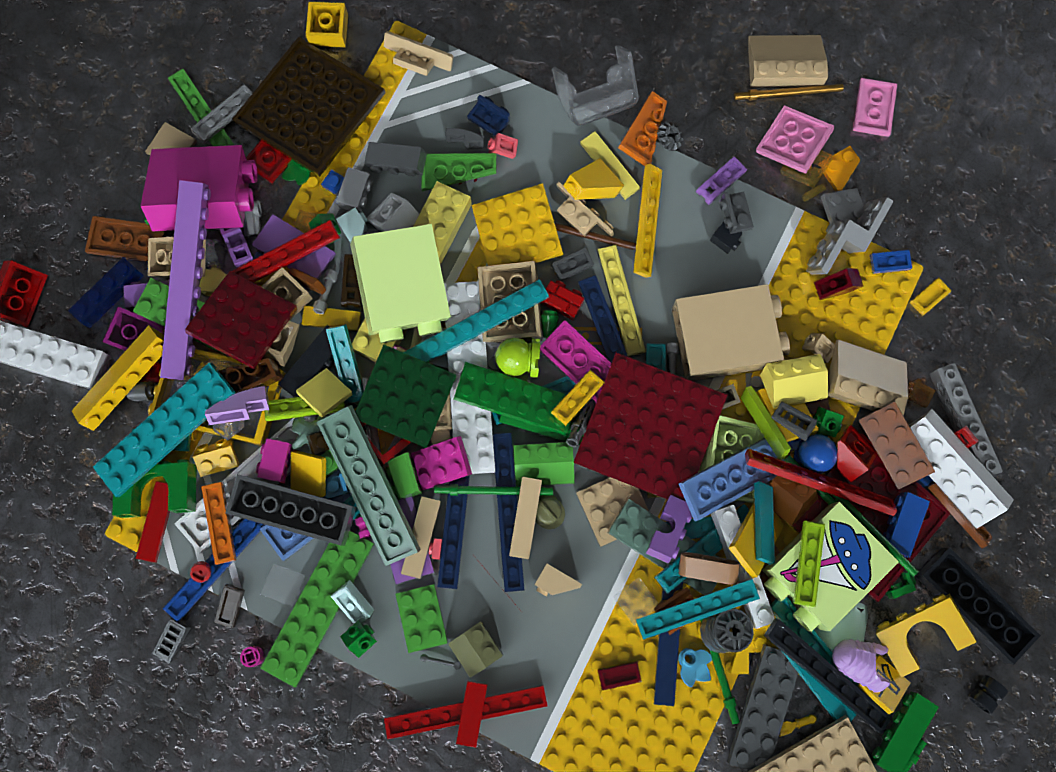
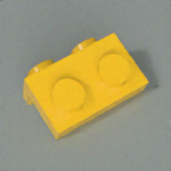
(215, 457)

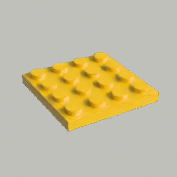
(517, 227)

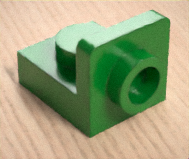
(899, 589)

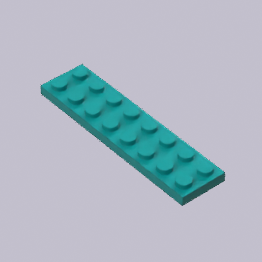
(162, 430)

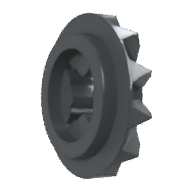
(669, 143)

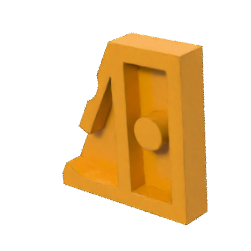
(841, 168)

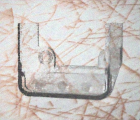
(603, 100)

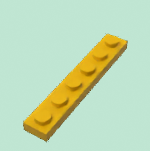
(647, 221)

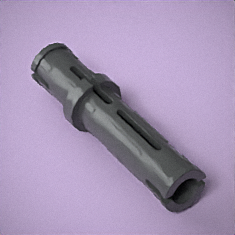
(574, 437)

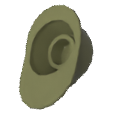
(549, 512)

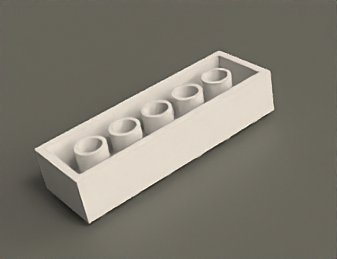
(51, 356)
(960, 472)

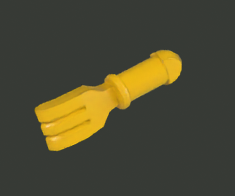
(788, 726)

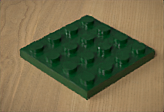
(404, 396)

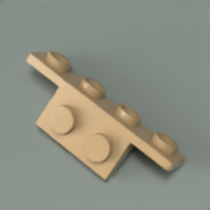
(416, 55)
(580, 216)

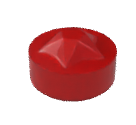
(200, 571)

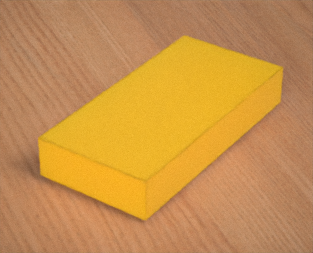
(930, 296)

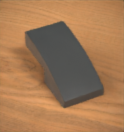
(470, 138)

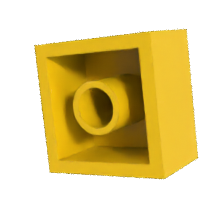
(327, 24)

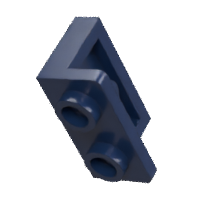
(489, 116)

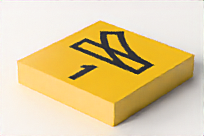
(891, 696)

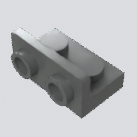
(736, 212)

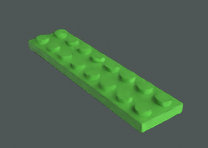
(315, 610)

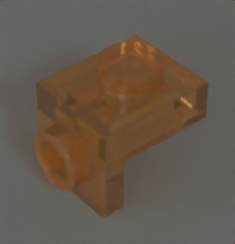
(920, 393)

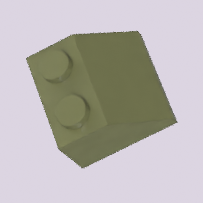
(475, 649)

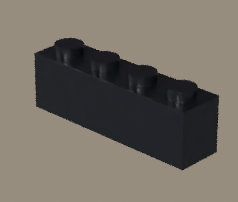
(312, 362)

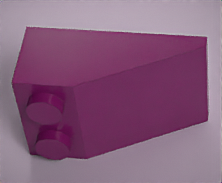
(126, 328)

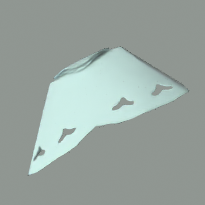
(850, 627)

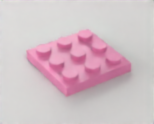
(795, 139)

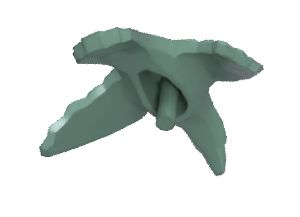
(303, 429)

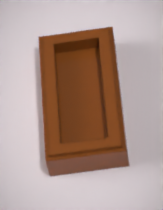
(307, 281)

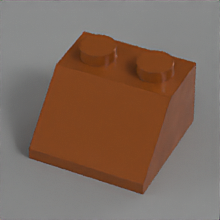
(791, 499)

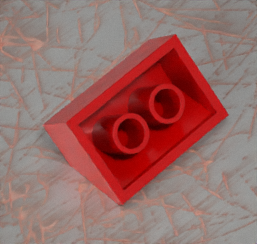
(19, 292)

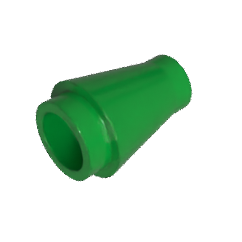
(549, 322)

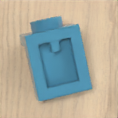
(336, 487)

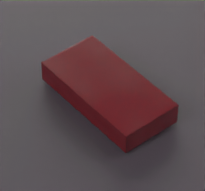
(619, 675)

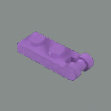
(721, 180)

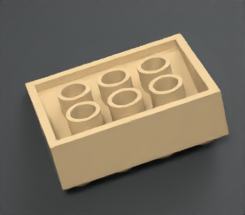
(787, 61)
(501, 281)
(867, 378)

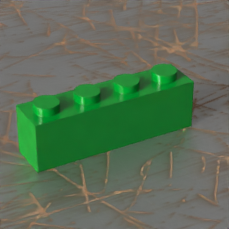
(905, 733)

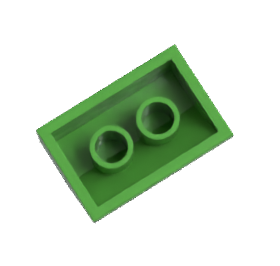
(547, 462)

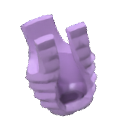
(859, 662)

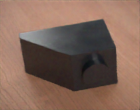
(725, 240)

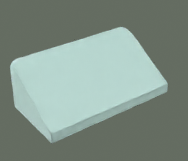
(352, 603)

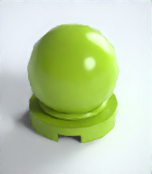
(517, 356)

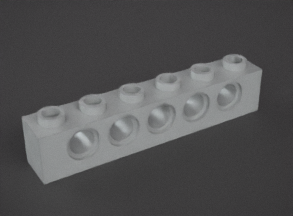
(963, 413)

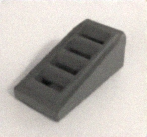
(798, 415)
(183, 628)

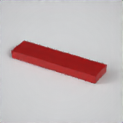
(154, 524)

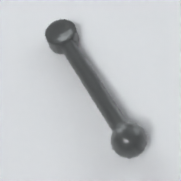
(457, 665)

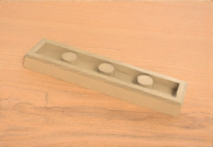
(525, 518)
(423, 532)

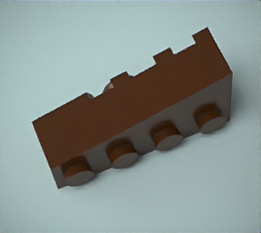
(245, 378)

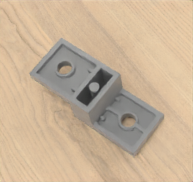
(849, 236)

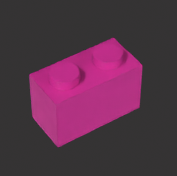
(274, 461)

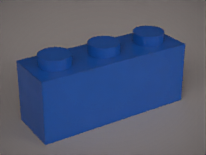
(906, 523)

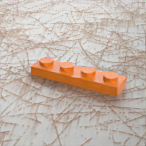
(218, 523)

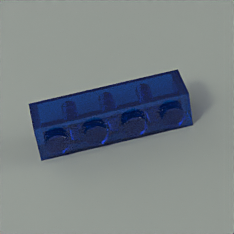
(105, 293)

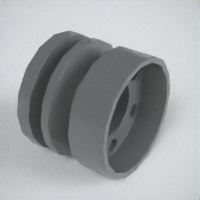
(716, 631)

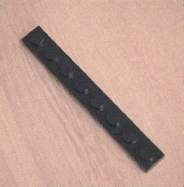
(827, 675)

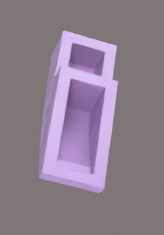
(238, 406)

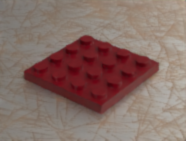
(241, 319)

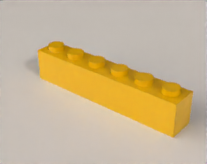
(120, 379)

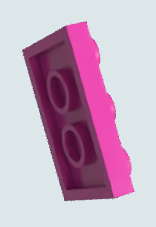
(441, 463)

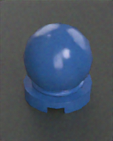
(816, 453)

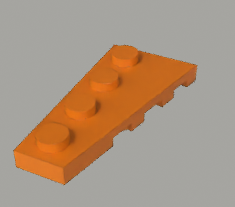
(642, 135)

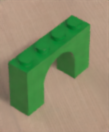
(181, 489)

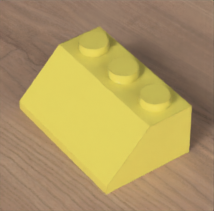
(796, 380)

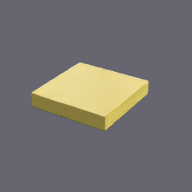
(324, 392)

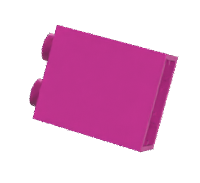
(218, 166)

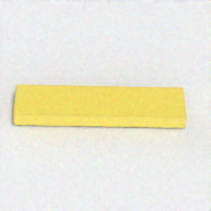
(598, 149)

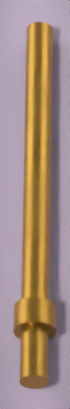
(753, 94)

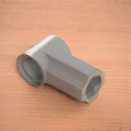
(252, 222)

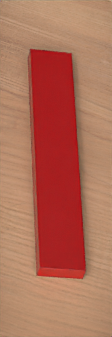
(288, 252)

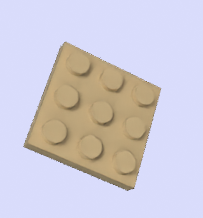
(604, 502)

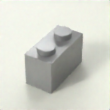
(354, 190)

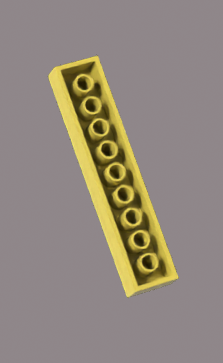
(446, 212)

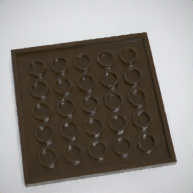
(309, 106)

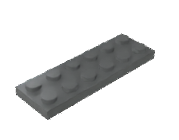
(763, 710)

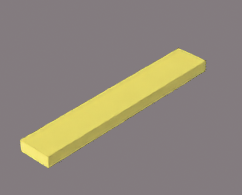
(621, 300)

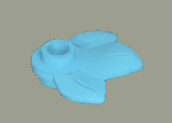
(696, 668)

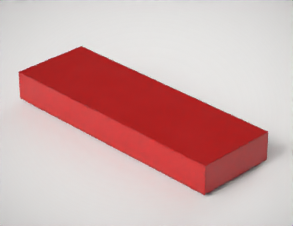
(471, 714)

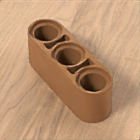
(709, 568)

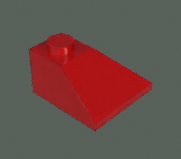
(854, 454)

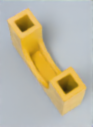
(942, 612)

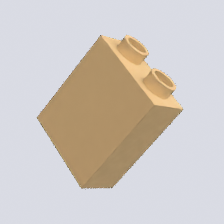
(729, 332)

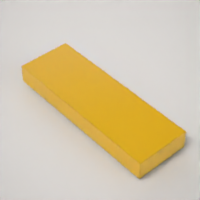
(331, 317)
(577, 397)

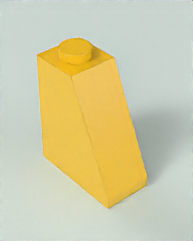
(593, 182)

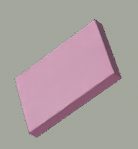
(874, 107)

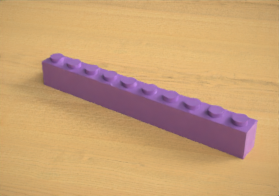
(184, 279)

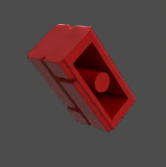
(563, 300)

